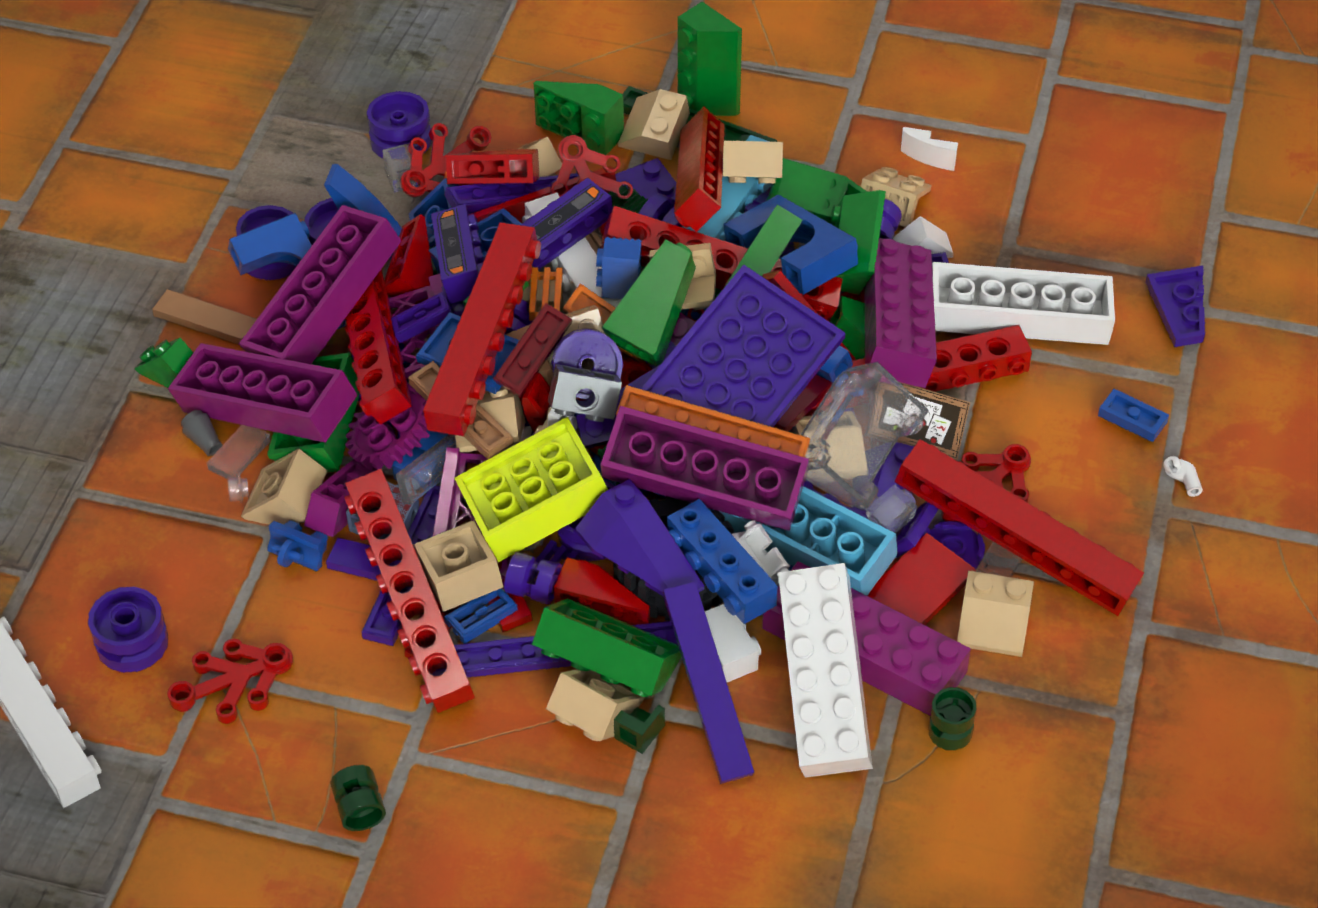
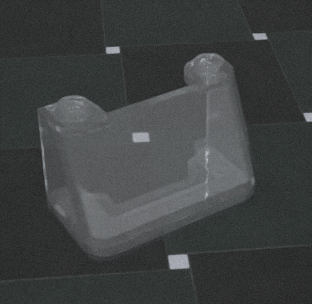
(857, 431)

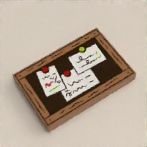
(943, 422)

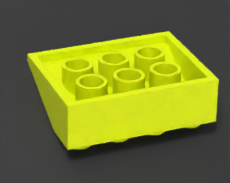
(532, 489)

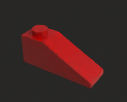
(493, 167)
(410, 261)
(600, 591)

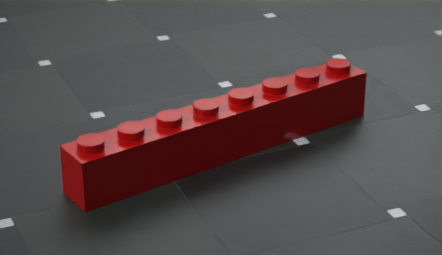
(699, 170)
(481, 330)
(1019, 527)

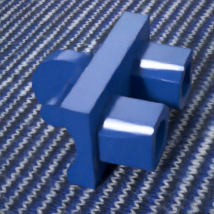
(295, 546)

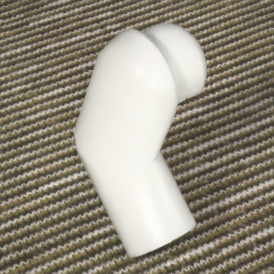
(1185, 473)

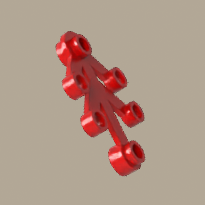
(438, 161)
(578, 161)
(1013, 460)
(233, 675)

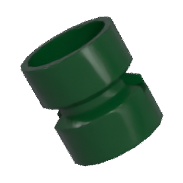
(952, 718)
(357, 798)

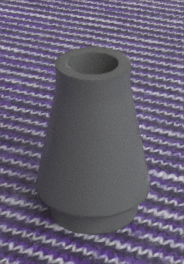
(200, 430)

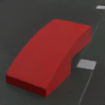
(536, 402)

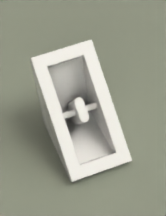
(927, 235)

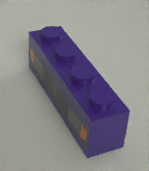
(569, 219)
(457, 251)

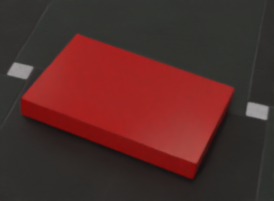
(922, 580)

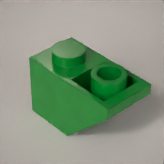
(851, 320)
(164, 361)

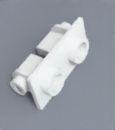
(755, 542)

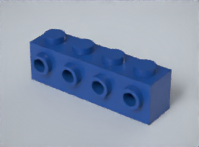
(722, 562)

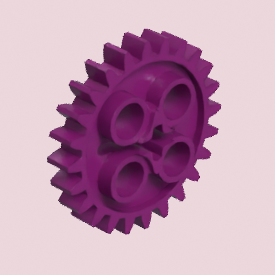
(378, 445)

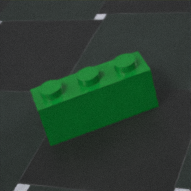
(861, 218)

